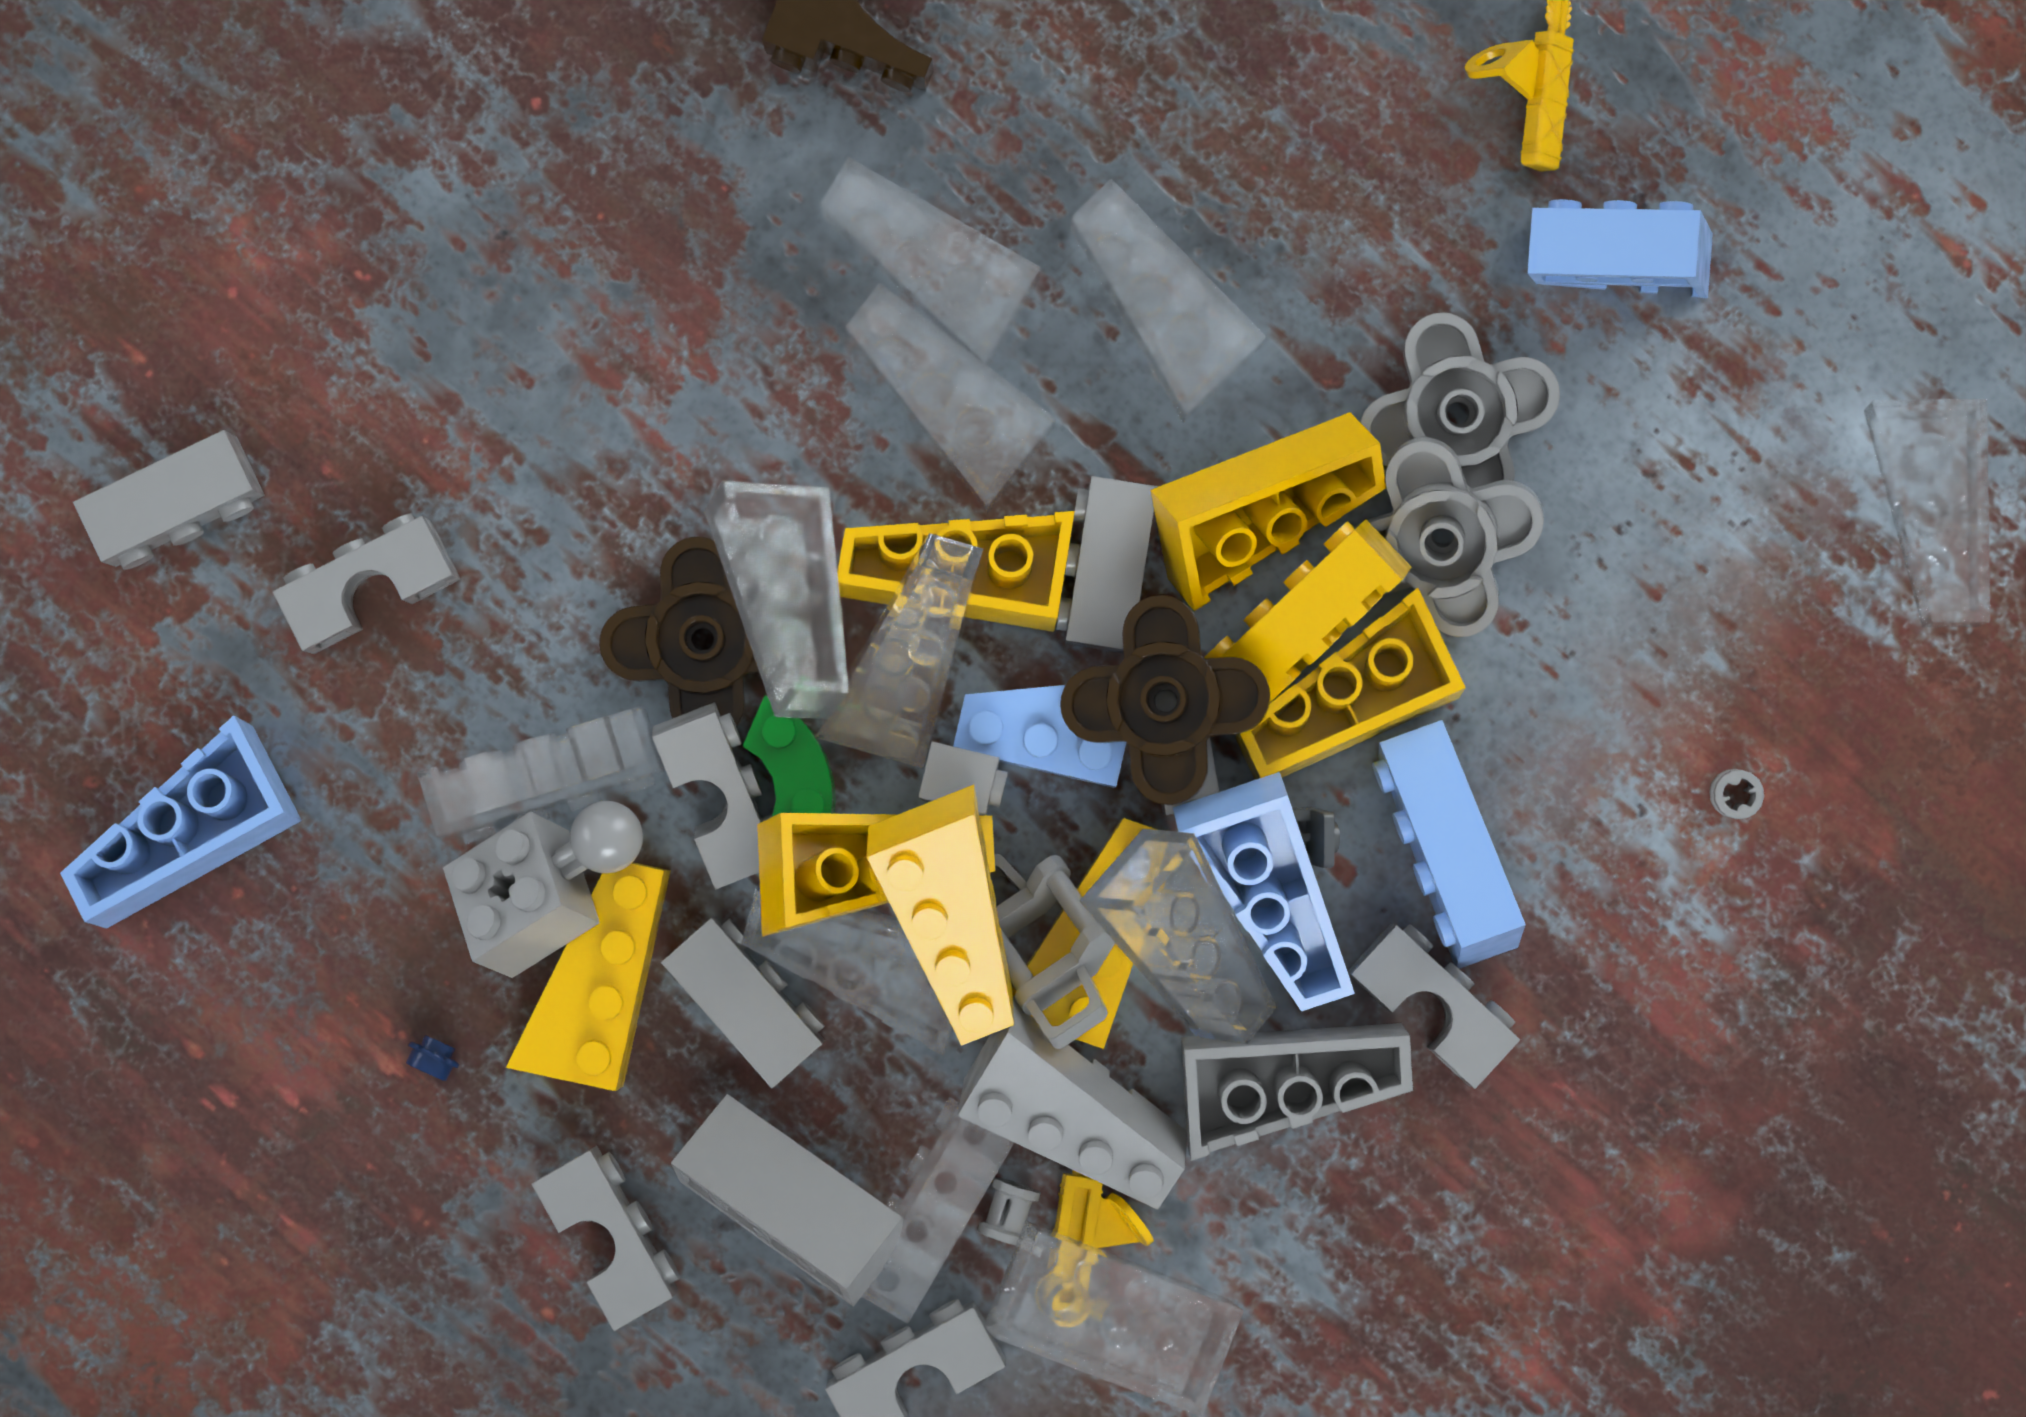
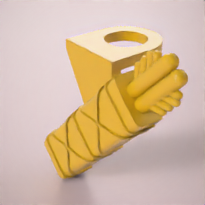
(1542, 76)
(1095, 1219)

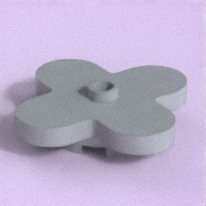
(1449, 369)
(1486, 523)

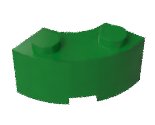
(794, 760)

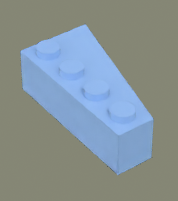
(196, 821)
(1450, 844)
(1270, 884)

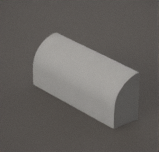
(789, 1199)

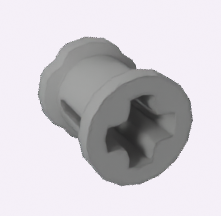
(1008, 1210)

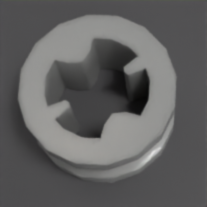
(1739, 810)

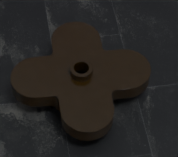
(658, 638)
(1159, 656)

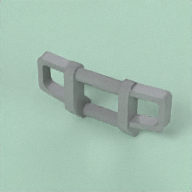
(1036, 993)

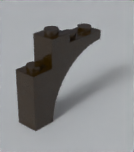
(809, 28)

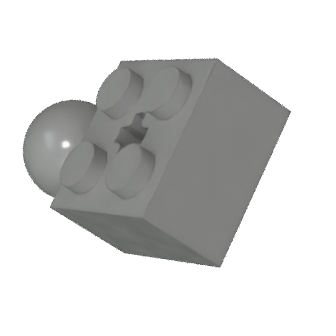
(527, 885)

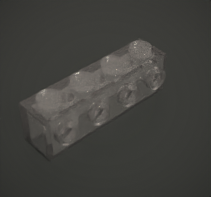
(936, 1208)

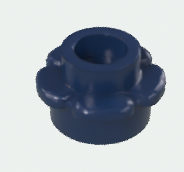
(432, 1058)

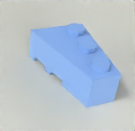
(1620, 246)
(1030, 732)

